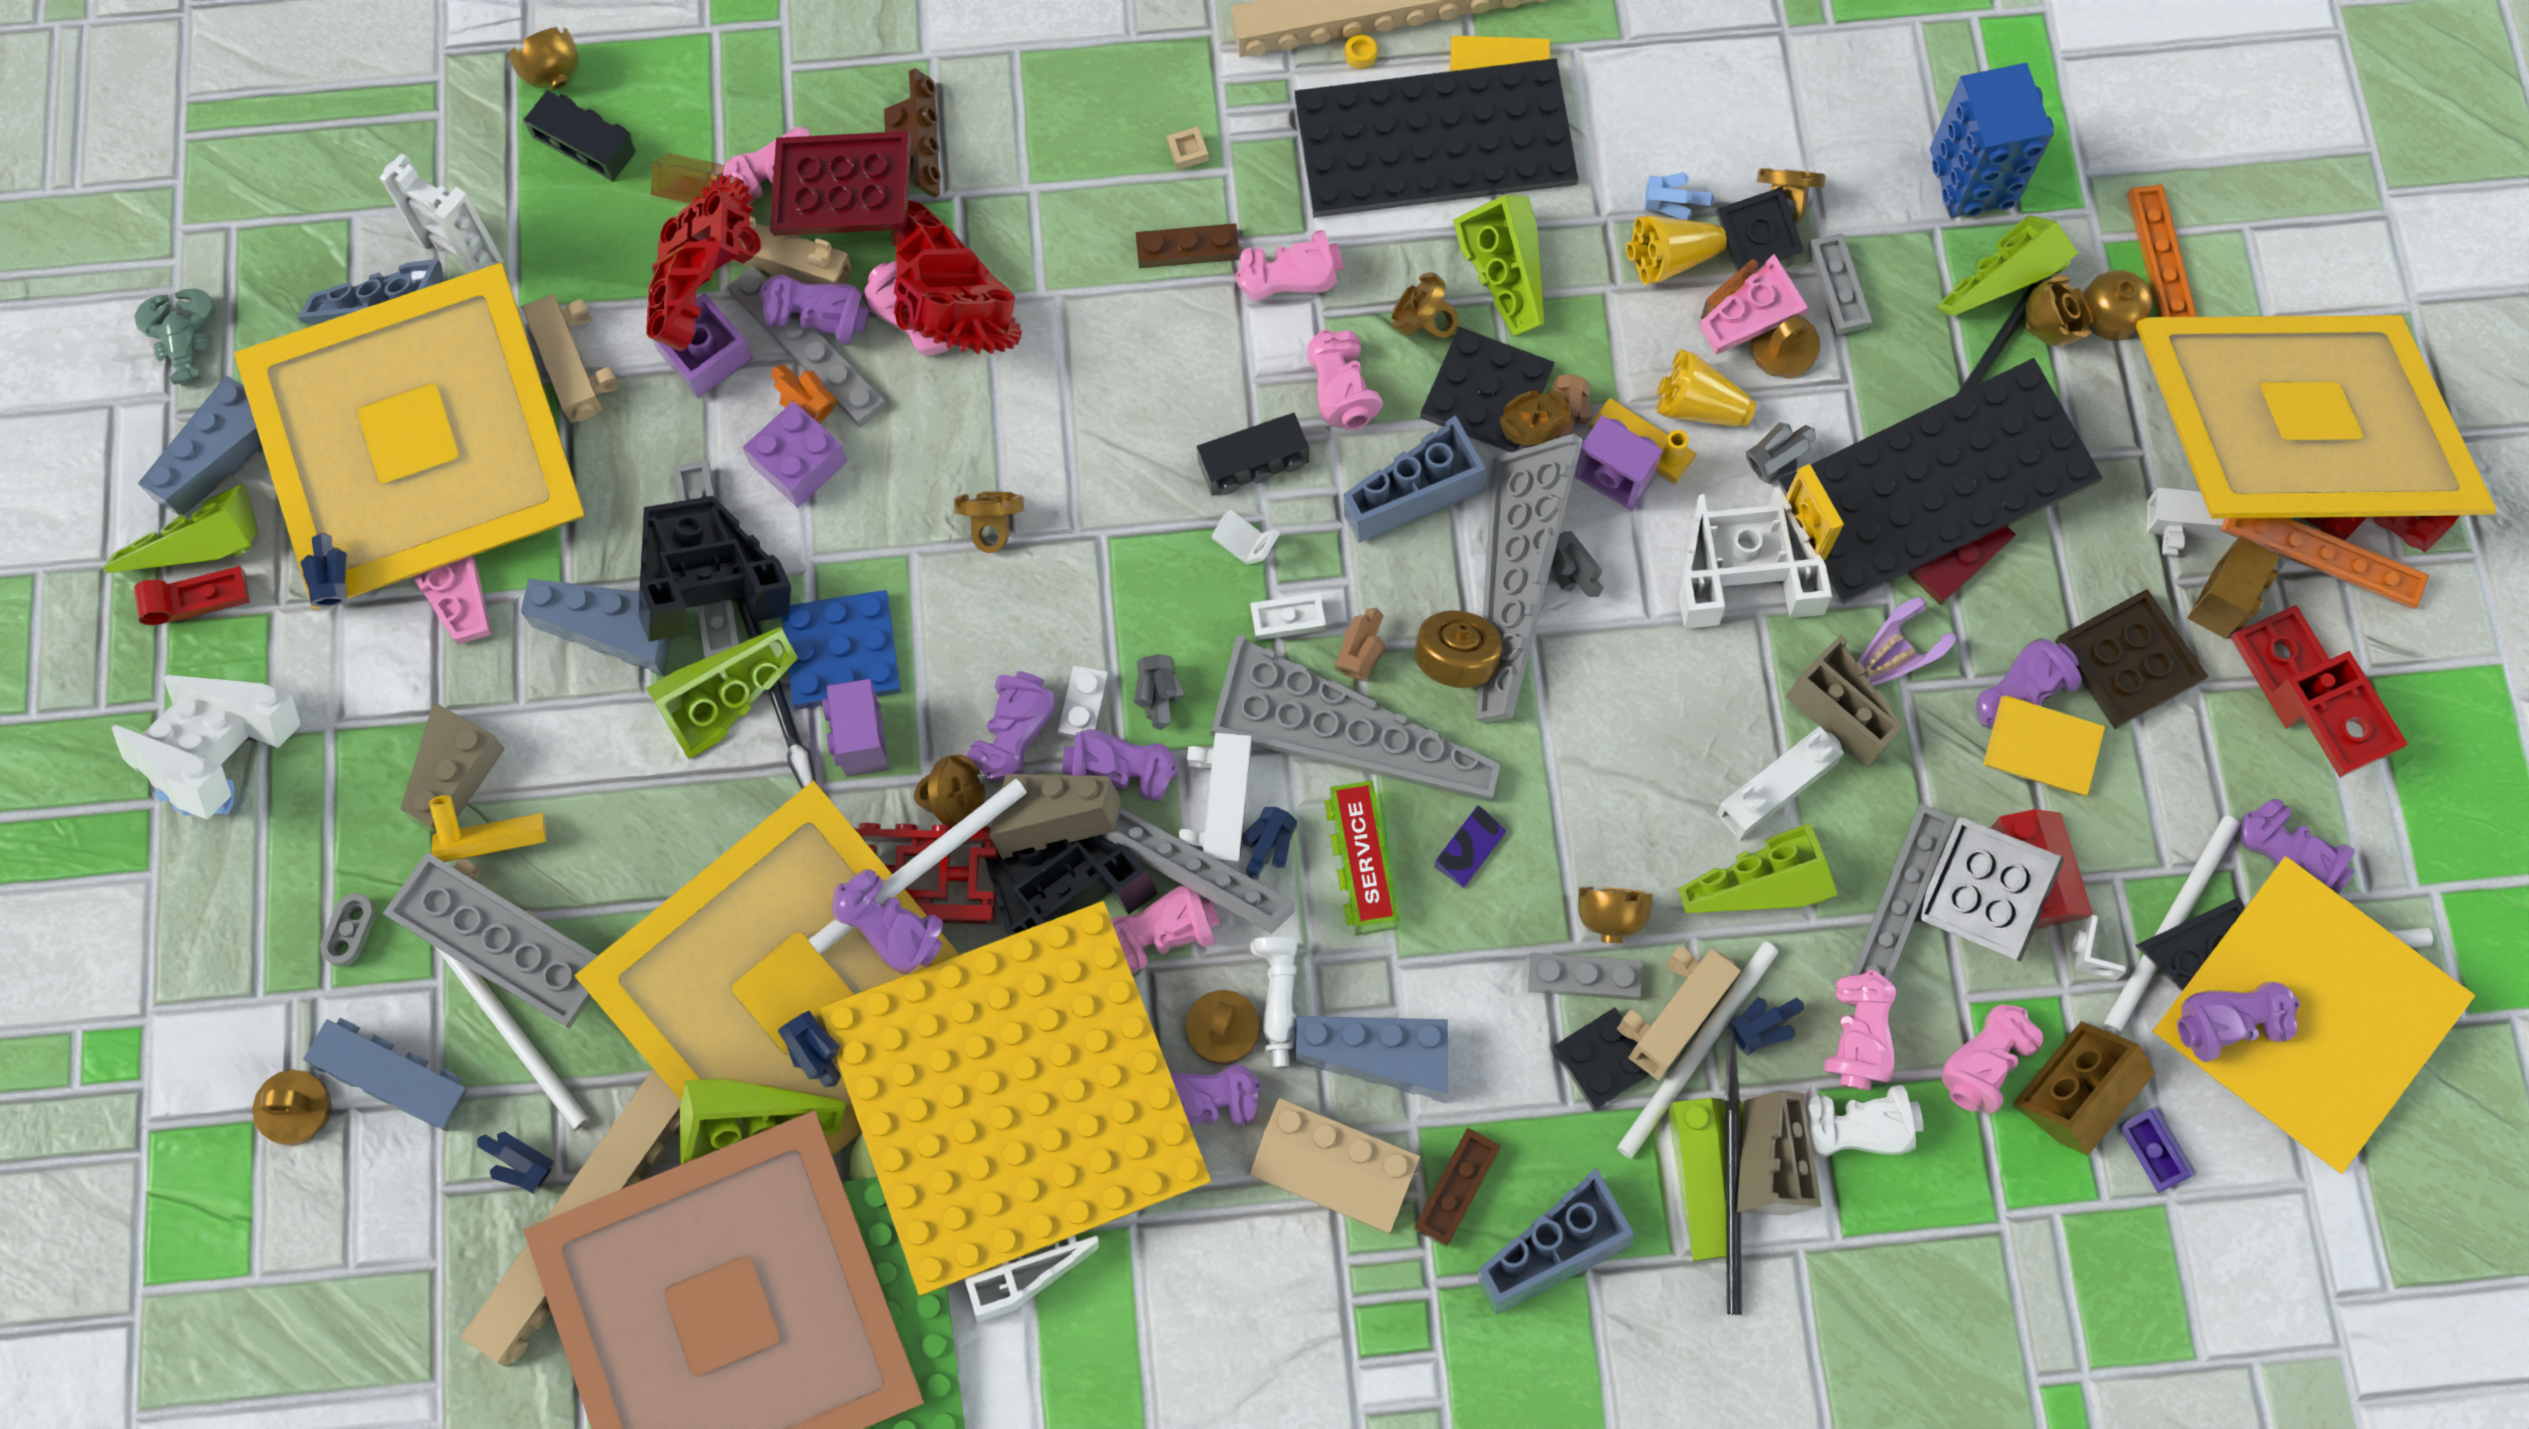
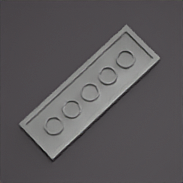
(493, 938)

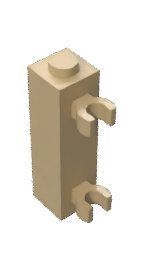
(798, 258)
(562, 358)
(1685, 1012)

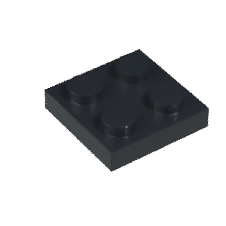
(1760, 229)
(1599, 1060)

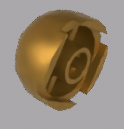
(546, 59)
(2117, 304)
(2058, 312)
(1614, 911)

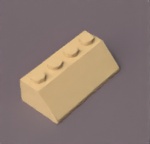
(1334, 1165)

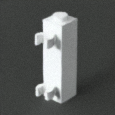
(2181, 515)
(1780, 782)
(1226, 797)

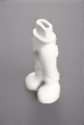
(1278, 1018)

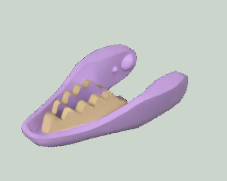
(1891, 654)

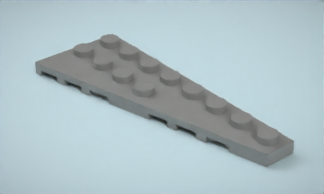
(1523, 532)
(1326, 722)

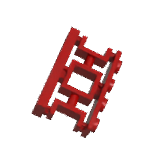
(921, 839)

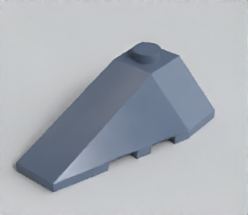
(378, 289)

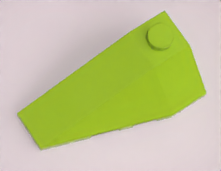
(1505, 252)
(2025, 255)
(216, 530)
(714, 692)
(1781, 875)
(728, 1111)
(1700, 1160)

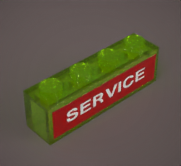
(1363, 858)

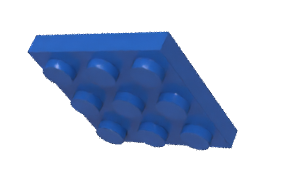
(840, 644)

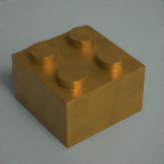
(2235, 588)

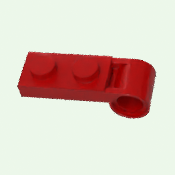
(165, 603)

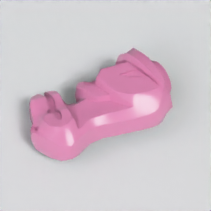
(759, 165)
(1296, 269)
(881, 301)
(1340, 388)
(1168, 923)
(1866, 1043)
(1981, 1065)

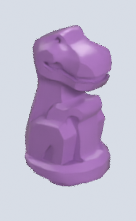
(823, 306)
(2033, 677)
(1017, 720)
(1106, 755)
(2265, 834)
(892, 931)
(2226, 1017)
(1205, 1094)

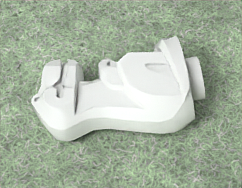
(1875, 1126)

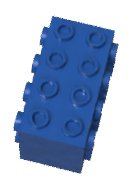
(1990, 140)

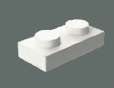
(1288, 616)
(1083, 701)

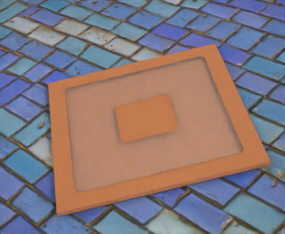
(726, 1296)

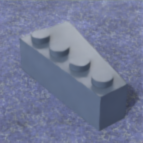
(205, 450)
(1417, 483)
(596, 618)
(1379, 1050)
(385, 1073)
(1558, 1245)

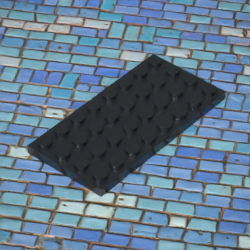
(1435, 137)
(1949, 478)

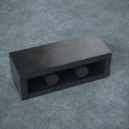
(580, 135)
(1253, 454)

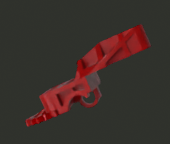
(690, 250)
(949, 289)

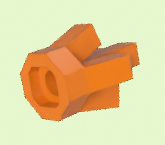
(805, 391)

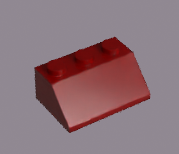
(2047, 831)

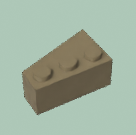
(1845, 703)
(449, 762)
(1054, 811)
(1777, 1156)

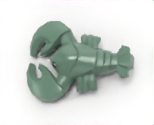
(178, 332)

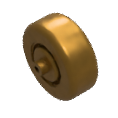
(1458, 649)

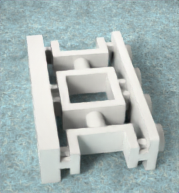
(440, 217)

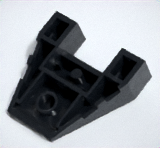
(700, 558)
(1064, 879)

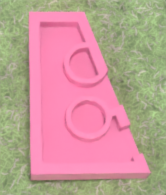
(1754, 308)
(457, 599)

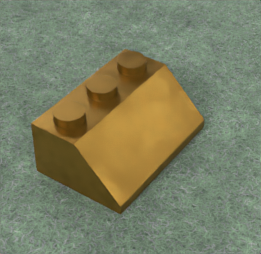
(2085, 1087)

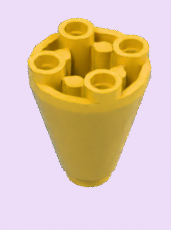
(1671, 245)
(1702, 394)

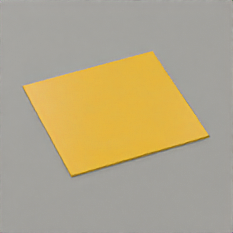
(2362, 1021)

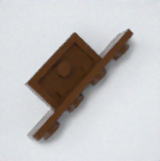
(920, 119)

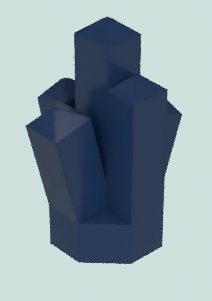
(325, 572)
(1270, 835)
(1759, 1030)
(811, 1048)
(529, 1164)

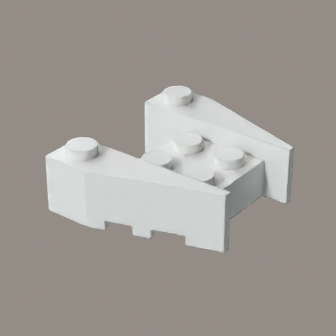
(1749, 549)
(200, 731)
(1023, 1278)

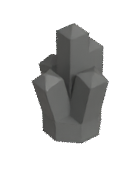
(1779, 450)
(1575, 566)
(1157, 687)

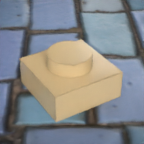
(1187, 148)

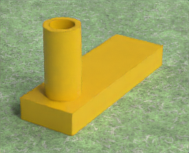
(1675, 454)
(455, 843)

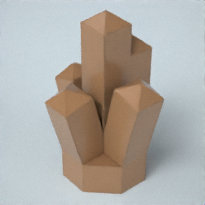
(1576, 392)
(1361, 646)

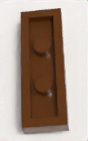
(1187, 245)
(1457, 1187)

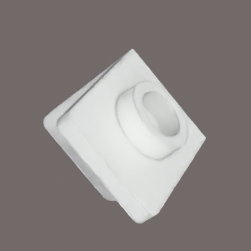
(1243, 539)
(2083, 946)

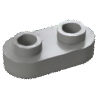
(345, 930)

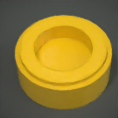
(1361, 51)

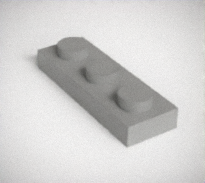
(1840, 284)
(1584, 976)

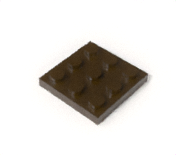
(2132, 659)

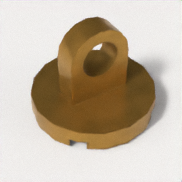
(1794, 184)
(1420, 305)
(1787, 349)
(1535, 417)
(989, 509)
(951, 789)
(1222, 1027)
(291, 1107)

